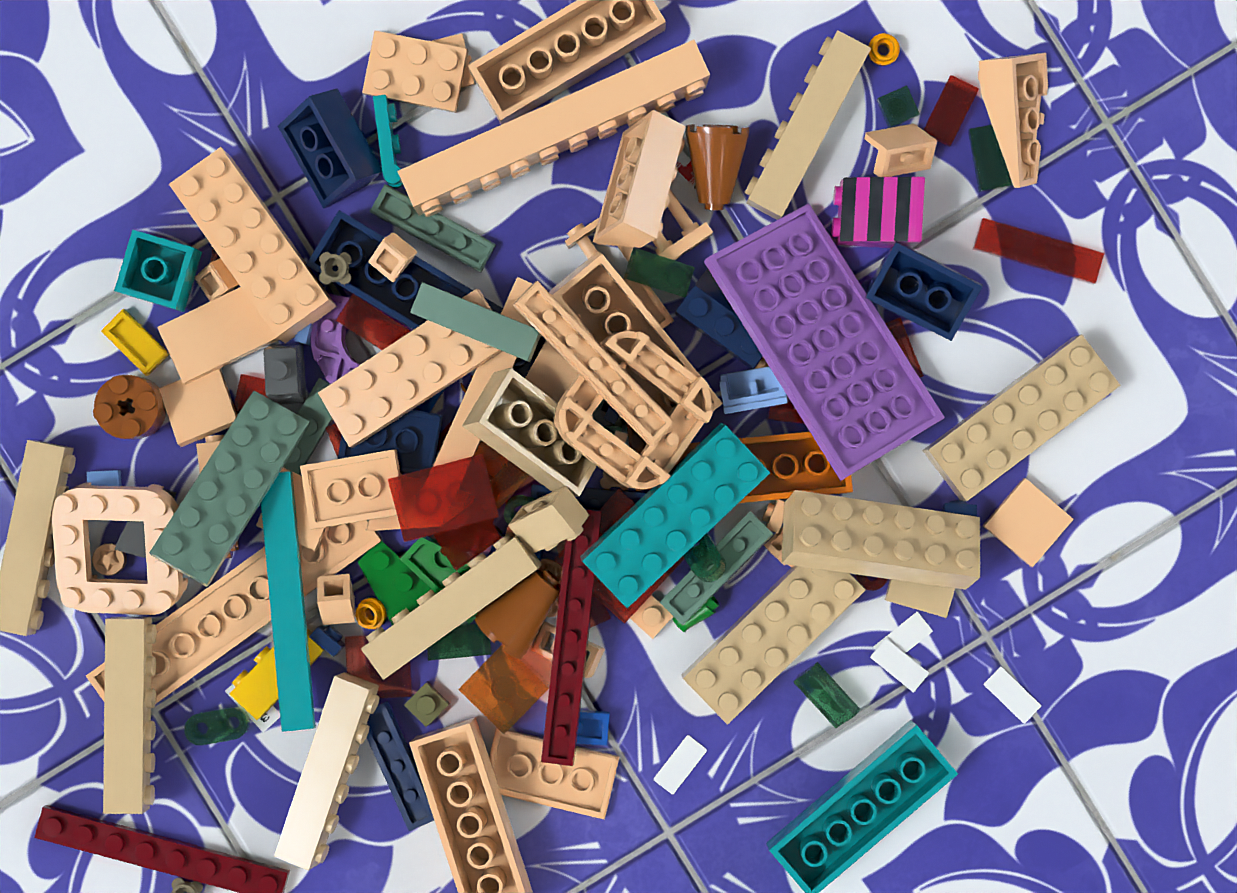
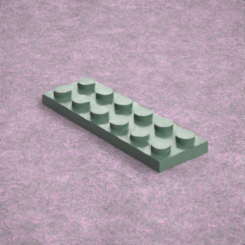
(229, 488)

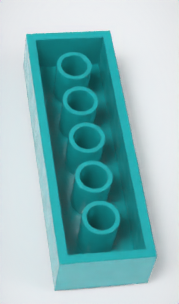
(674, 515)
(861, 809)

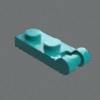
(388, 142)

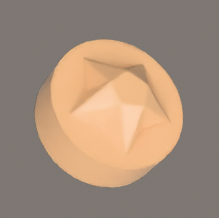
(108, 560)

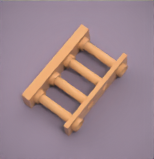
(692, 236)

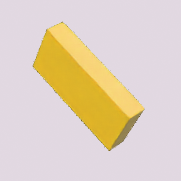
(135, 342)

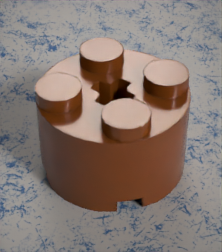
(113, 414)

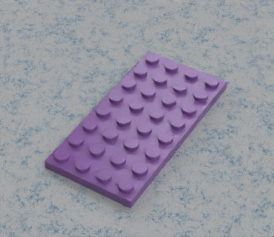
(824, 340)

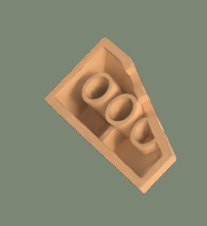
(1013, 99)

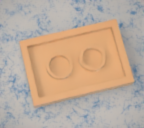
(415, 71)
(350, 489)

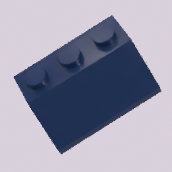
(330, 147)
(923, 290)
(714, 317)

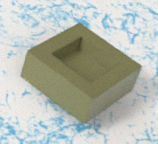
(426, 704)

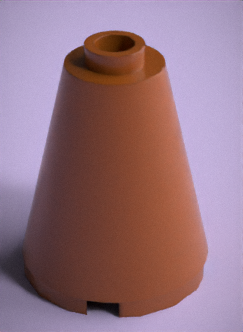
(716, 161)
(519, 612)

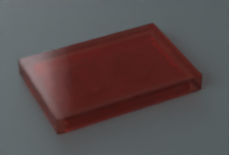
(443, 497)

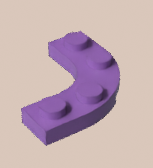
(329, 344)

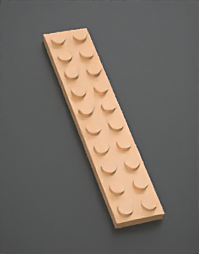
(237, 609)

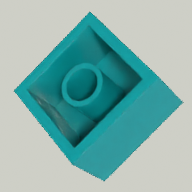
(158, 270)

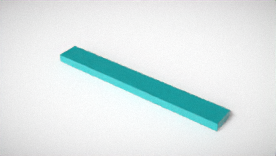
(287, 605)

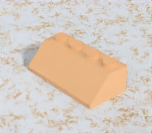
(640, 182)

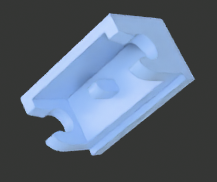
(751, 390)

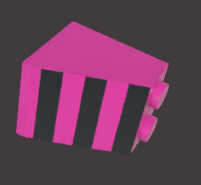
(879, 211)

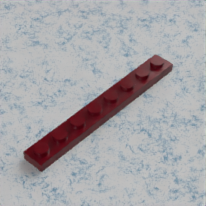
(570, 647)
(159, 852)

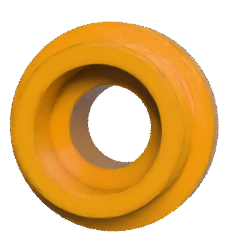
(888, 41)
(364, 616)

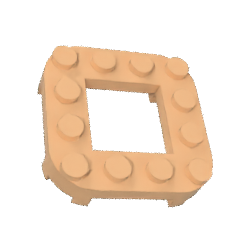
(607, 451)
(72, 549)

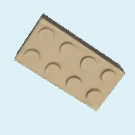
(520, 426)

